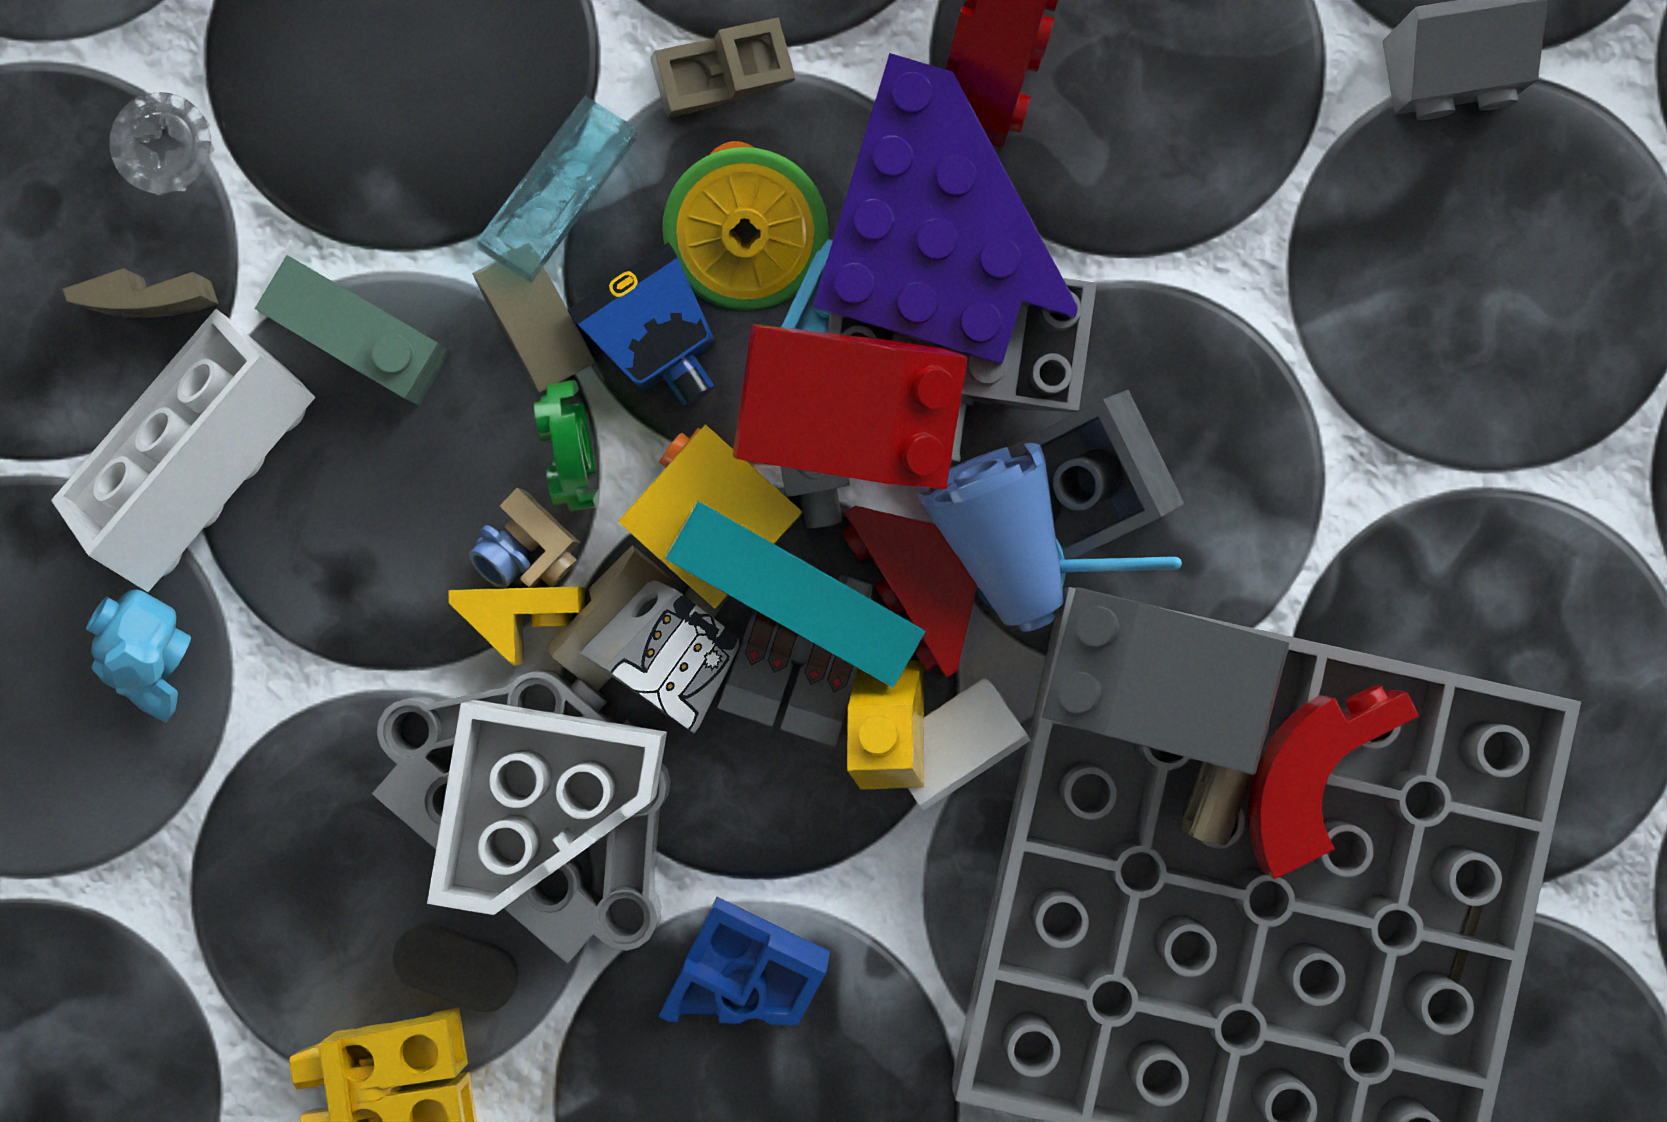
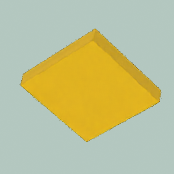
(715, 478)

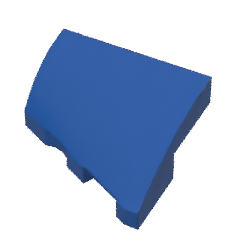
(746, 971)

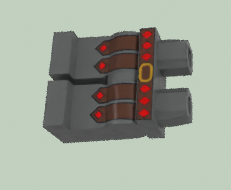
(764, 670)

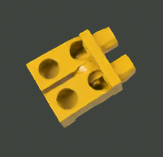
(390, 1072)

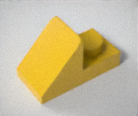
(499, 613)

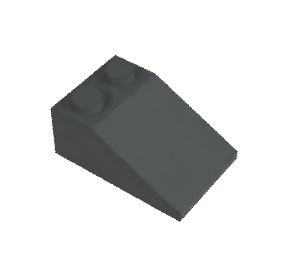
(1102, 474)
(1165, 680)

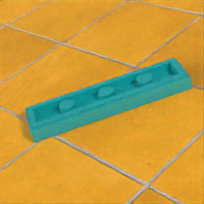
(794, 594)

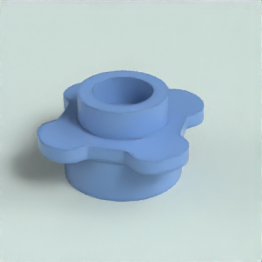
(499, 557)

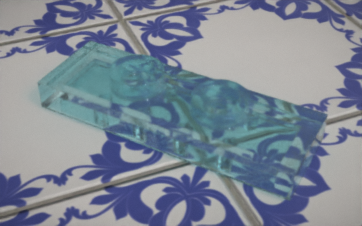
(557, 189)

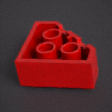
(991, 55)

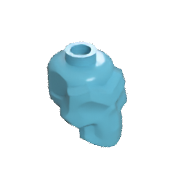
(138, 649)

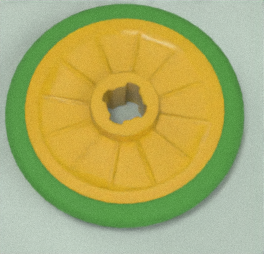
(775, 199)

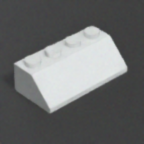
(181, 452)

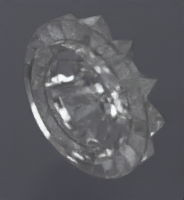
(143, 121)

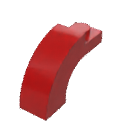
(1295, 767)

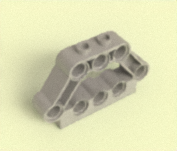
(564, 923)

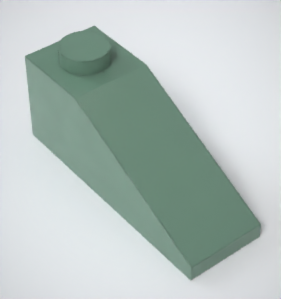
(353, 330)

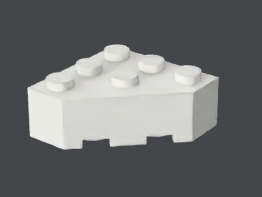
(531, 797)

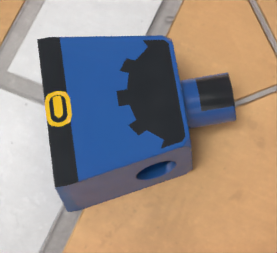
(651, 326)

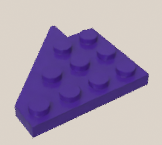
(935, 226)

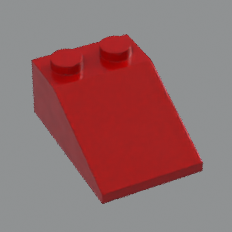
(850, 406)

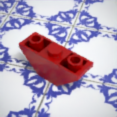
(918, 578)

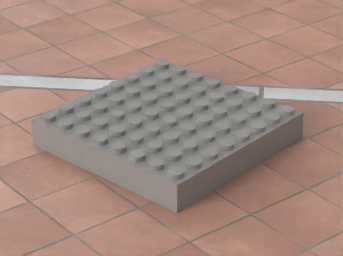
(1192, 987)

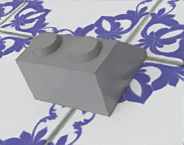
(1464, 55)

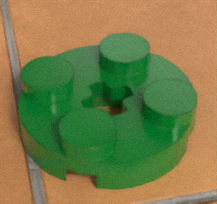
(571, 445)

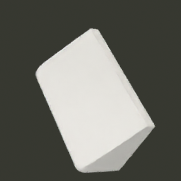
(966, 740)

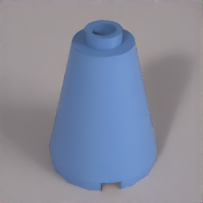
(1003, 532)

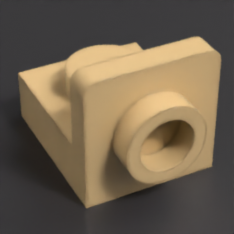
(534, 527)

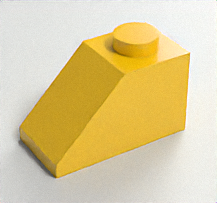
(887, 730)

